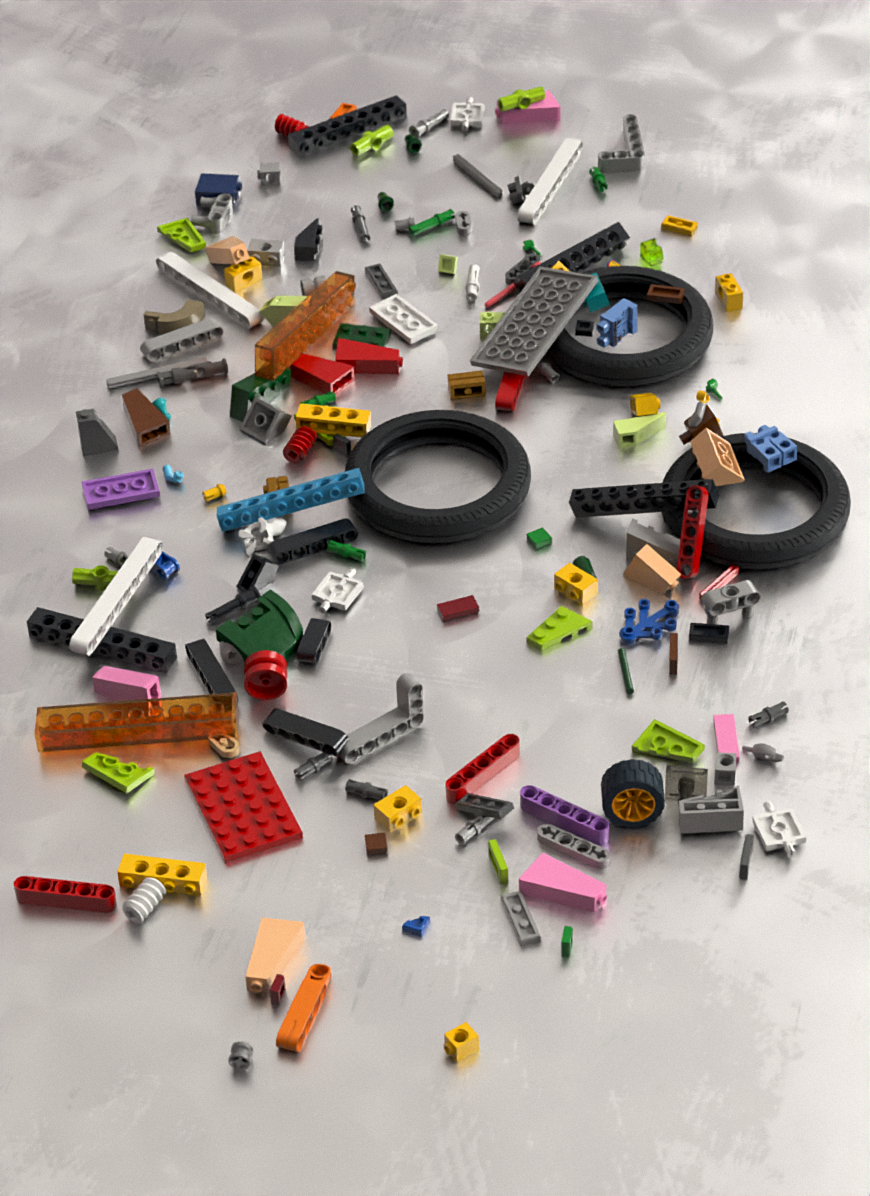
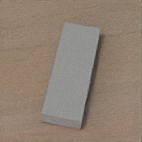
(520, 918)

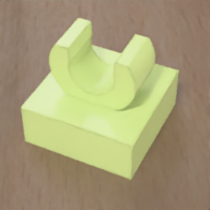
(447, 264)

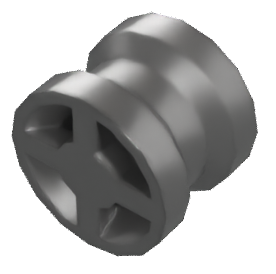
(240, 1055)

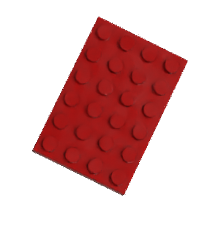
(243, 806)

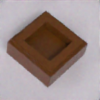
(376, 843)

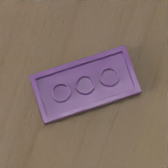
(120, 489)

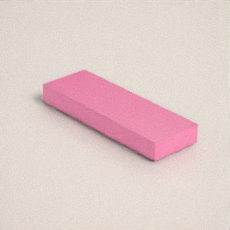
(726, 734)

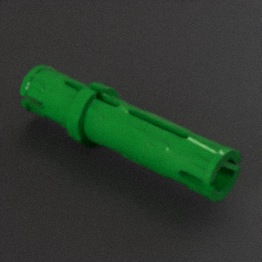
(437, 220)

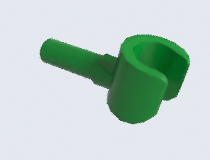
(529, 245)
(712, 385)

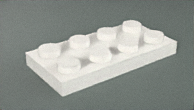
(403, 319)

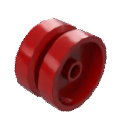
(265, 675)

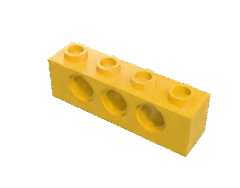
(334, 420)
(174, 875)

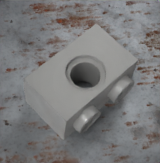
(267, 251)

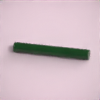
(625, 671)

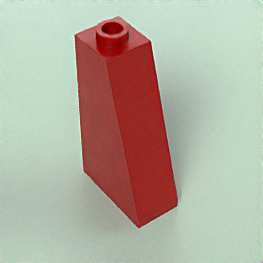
(368, 357)
(322, 373)

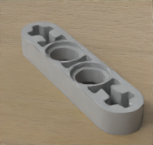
(595, 856)

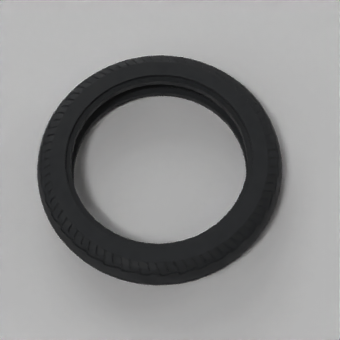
(643, 367)
(448, 523)
(773, 549)

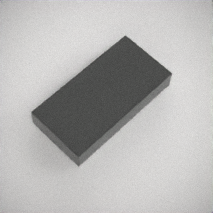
(746, 856)

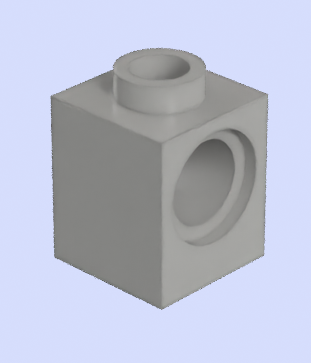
(272, 169)
(725, 768)

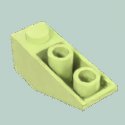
(279, 307)
(637, 429)

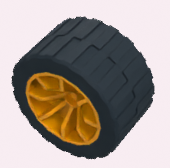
(632, 793)

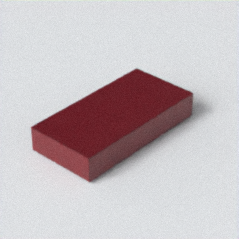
(458, 608)

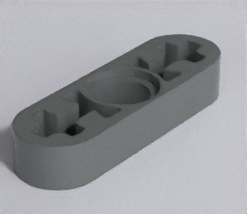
(526, 264)

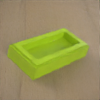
(498, 861)

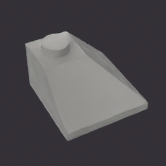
(265, 421)

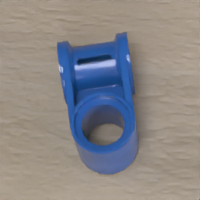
(165, 566)

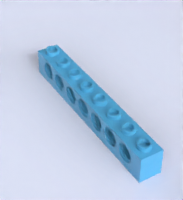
(290, 499)

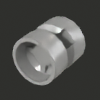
(309, 286)

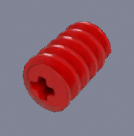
(285, 125)
(299, 444)

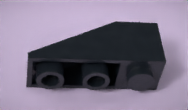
(308, 241)

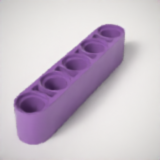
(564, 815)

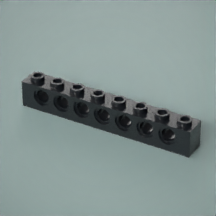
(347, 125)
(594, 248)
(638, 498)
(115, 644)

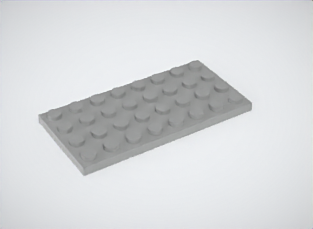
(534, 321)

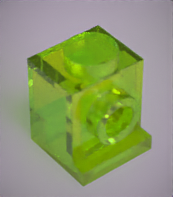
(651, 252)

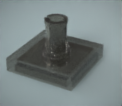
(685, 782)

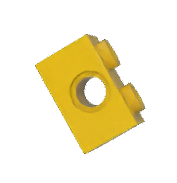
(243, 274)
(728, 292)
(644, 404)
(576, 583)
(397, 808)

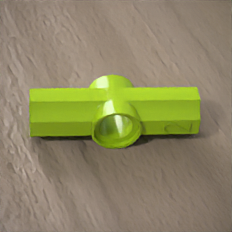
(521, 99)
(371, 140)
(98, 576)

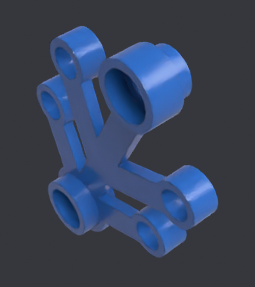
(630, 634)

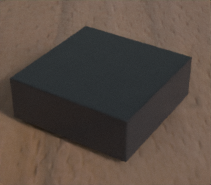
(584, 328)
(342, 445)

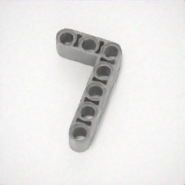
(625, 160)
(389, 726)

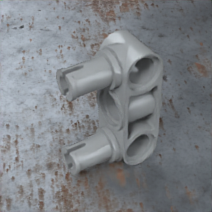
(219, 215)
(729, 599)

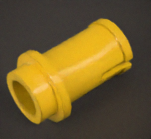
(214, 492)

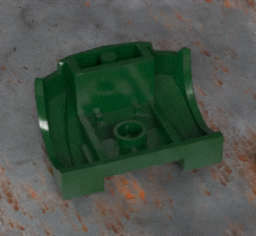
(267, 626)

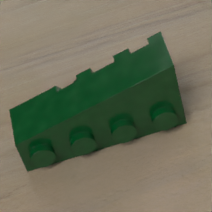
(247, 389)

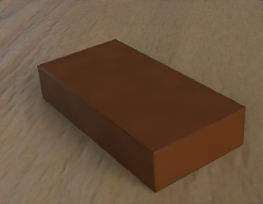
(665, 294)
(673, 659)

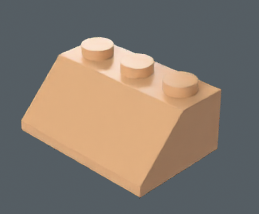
(716, 458)

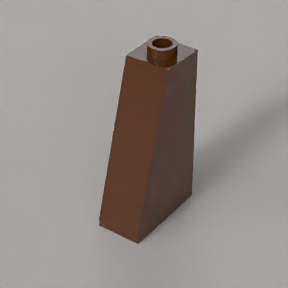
(144, 418)

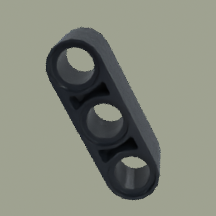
(314, 640)

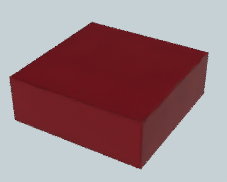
(277, 990)

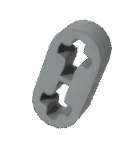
(460, 224)

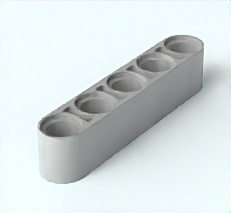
(181, 340)

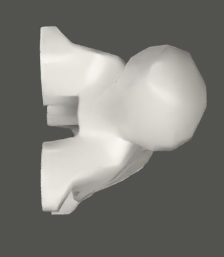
(260, 534)

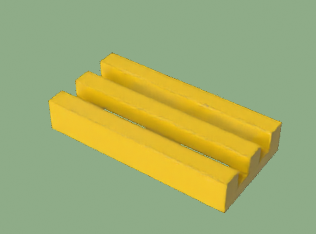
(679, 225)

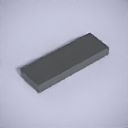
(381, 281)
(484, 806)

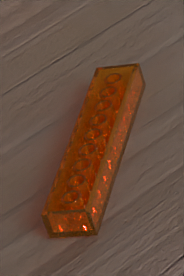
(304, 325)
(137, 722)

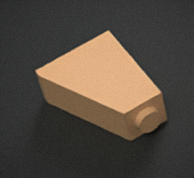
(652, 571)

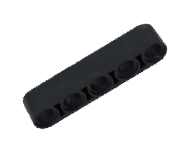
(311, 541)
(208, 667)
(305, 731)

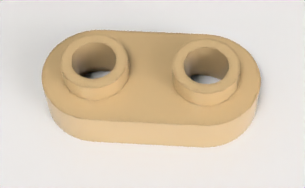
(225, 747)

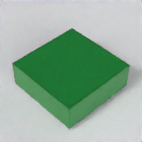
(539, 538)
(566, 942)

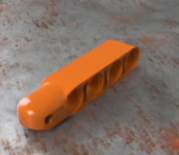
(304, 1008)

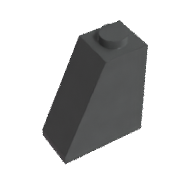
(94, 433)

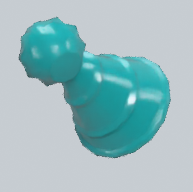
(160, 404)

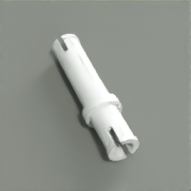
(472, 286)

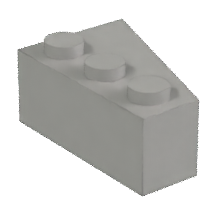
(639, 535)
(712, 813)

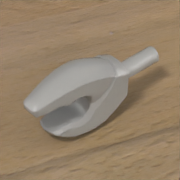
(764, 752)

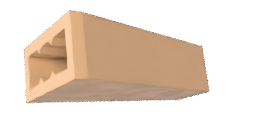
(227, 251)
(272, 951)

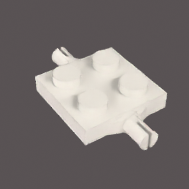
(467, 114)
(337, 590)
(779, 829)

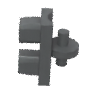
(518, 192)

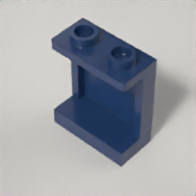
(215, 184)

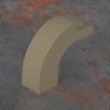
(166, 322)

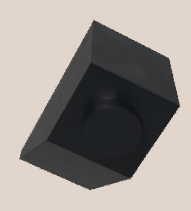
(257, 573)

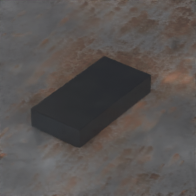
(709, 633)

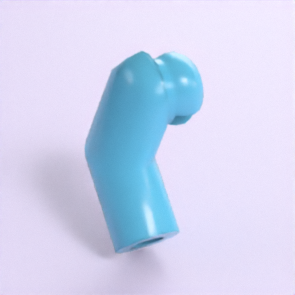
(170, 476)

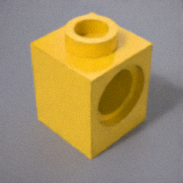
(461, 1042)

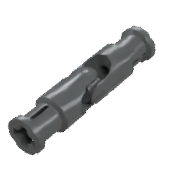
(179, 375)

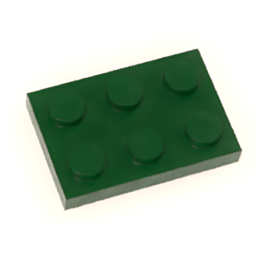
(362, 333)

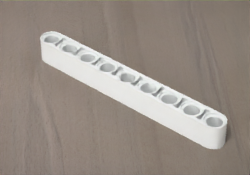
(550, 181)
(209, 290)
(116, 596)

